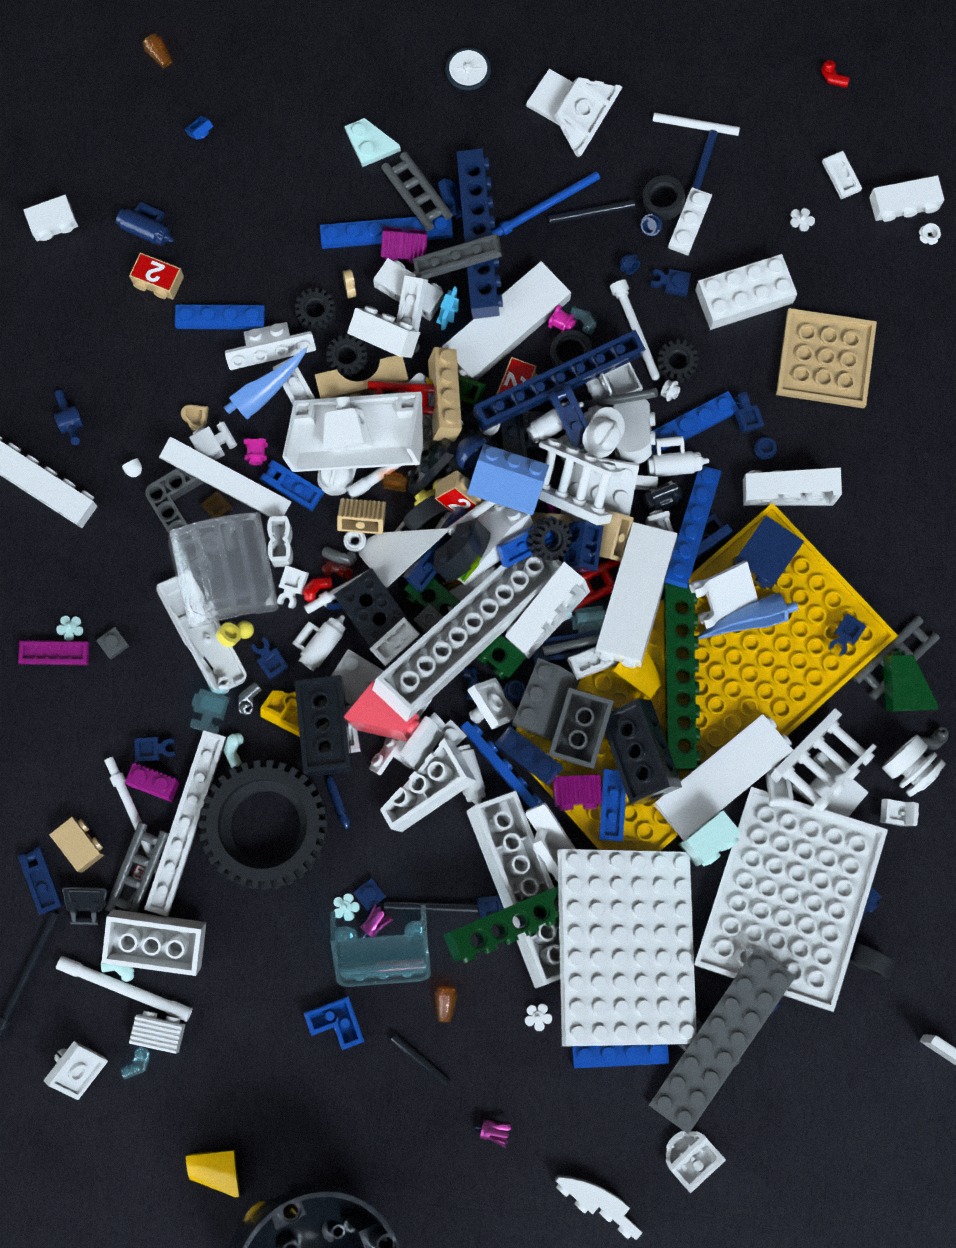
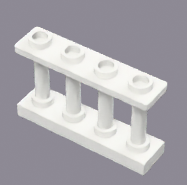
(560, 497)
(816, 740)

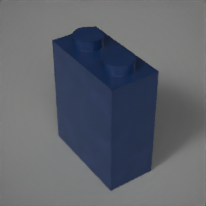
(769, 552)

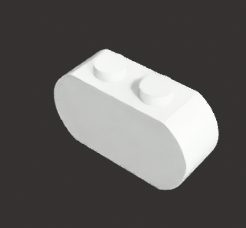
(637, 438)

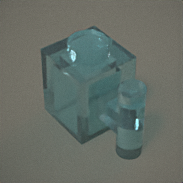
(588, 619)
(210, 706)

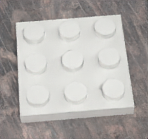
(619, 491)

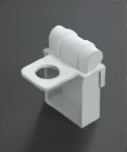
(615, 382)

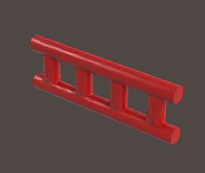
(379, 387)
(606, 576)

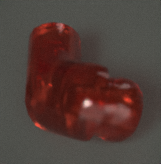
(337, 568)

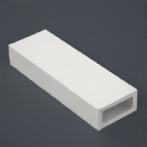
(524, 310)
(636, 595)
(724, 776)

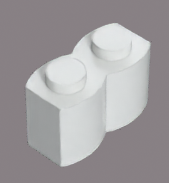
(280, 539)

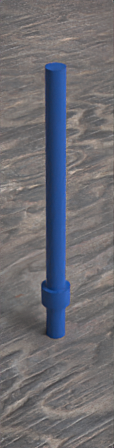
(506, 226)

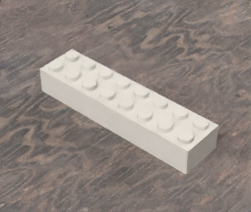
(518, 875)

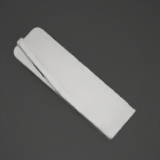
(203, 643)

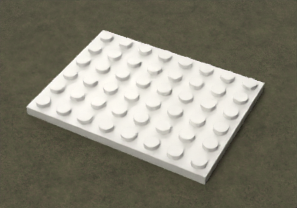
(793, 893)
(626, 948)

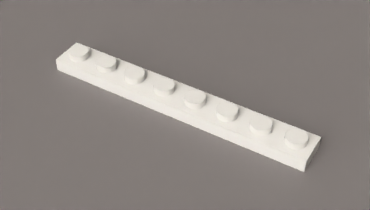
(185, 824)

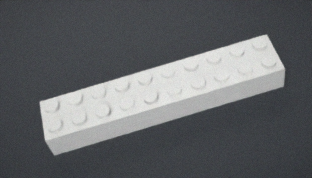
(462, 635)

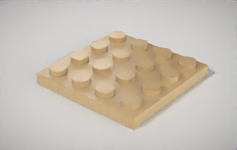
(826, 358)

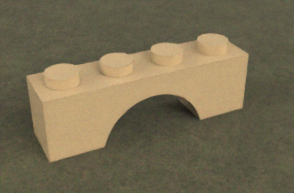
(334, 385)
(447, 412)

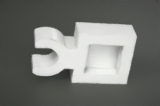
(293, 582)

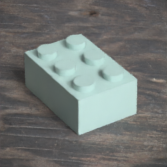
(707, 841)

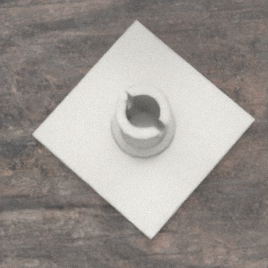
(491, 704)
(75, 1070)

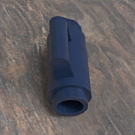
(143, 226)

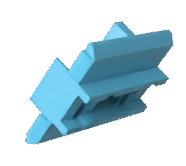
(448, 308)

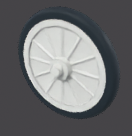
(468, 69)

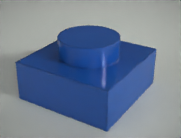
(199, 128)

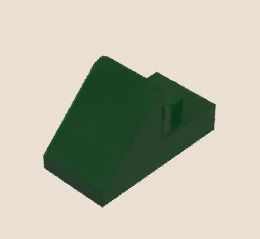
(470, 390)

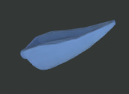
(260, 391)
(759, 614)

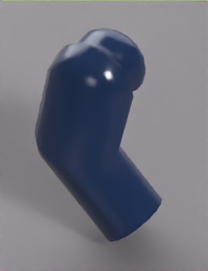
(472, 675)

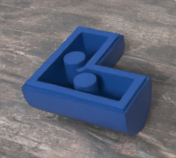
(337, 1016)

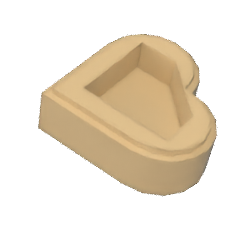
(349, 283)
(195, 416)

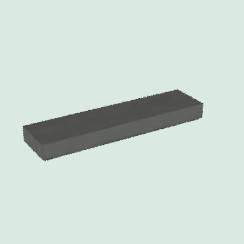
(458, 257)

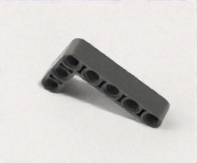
(170, 494)

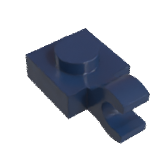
(747, 415)

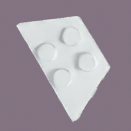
(584, 111)

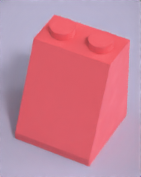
(376, 717)

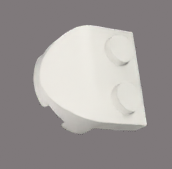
(692, 1158)

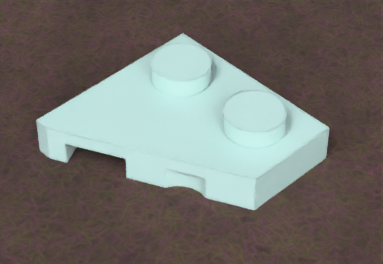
(370, 142)

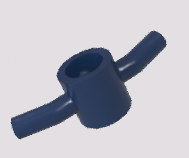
(68, 418)

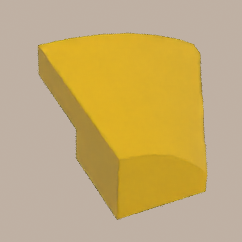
(642, 679)
(282, 710)
(215, 1171)

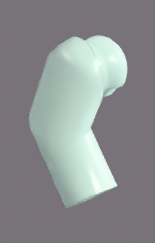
(231, 747)
(124, 971)

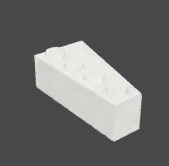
(792, 488)
(548, 610)
(429, 787)

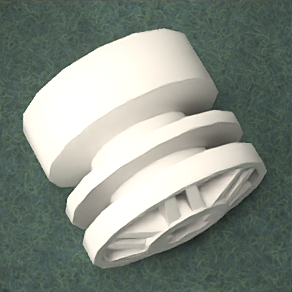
(914, 765)

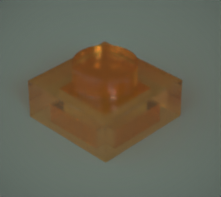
(395, 481)

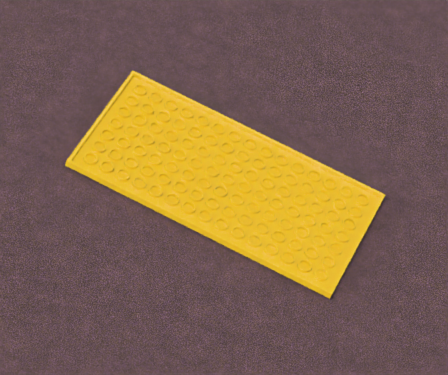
(741, 673)

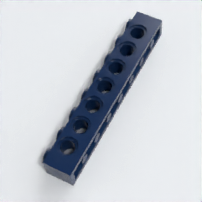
(470, 163)
(573, 372)

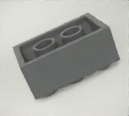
(544, 699)
(581, 728)

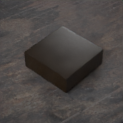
(216, 505)

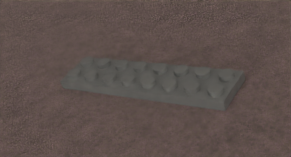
(722, 1040)

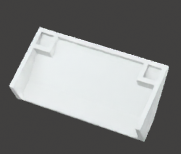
(392, 423)

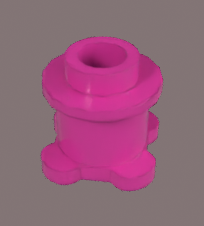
(561, 320)
(255, 451)

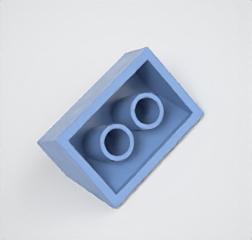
(508, 479)

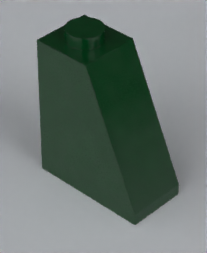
(905, 684)

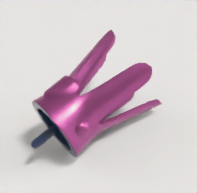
(374, 922)
(493, 1131)

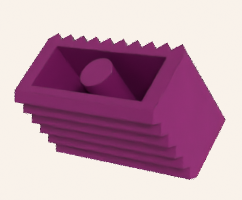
(403, 243)
(152, 782)
(577, 791)

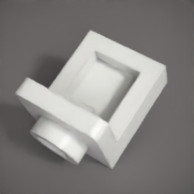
(659, 520)
(899, 812)

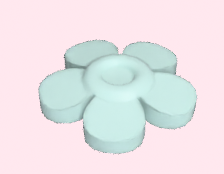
(69, 628)
(346, 907)

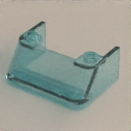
(380, 958)

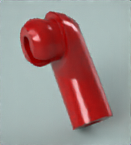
(831, 75)
(314, 585)

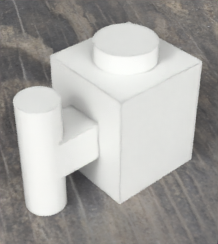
(208, 444)

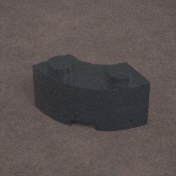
(461, 550)

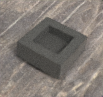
(112, 643)

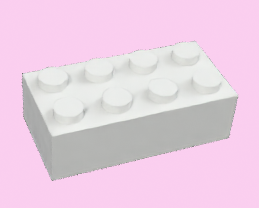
(746, 291)
(153, 942)

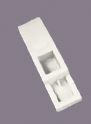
(591, 1197)

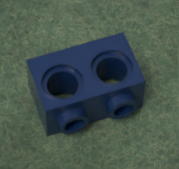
(584, 547)

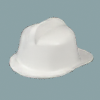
(603, 432)
(335, 481)

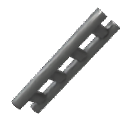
(414, 203)
(897, 643)
(132, 856)

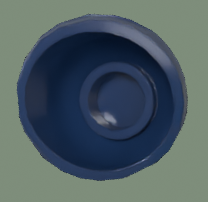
(469, 451)

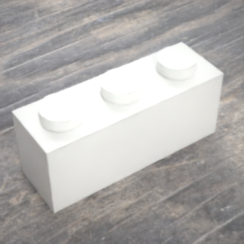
(906, 198)
(390, 281)
(384, 331)

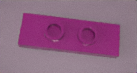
(54, 652)

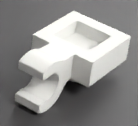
(450, 730)

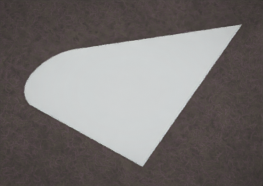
(396, 551)

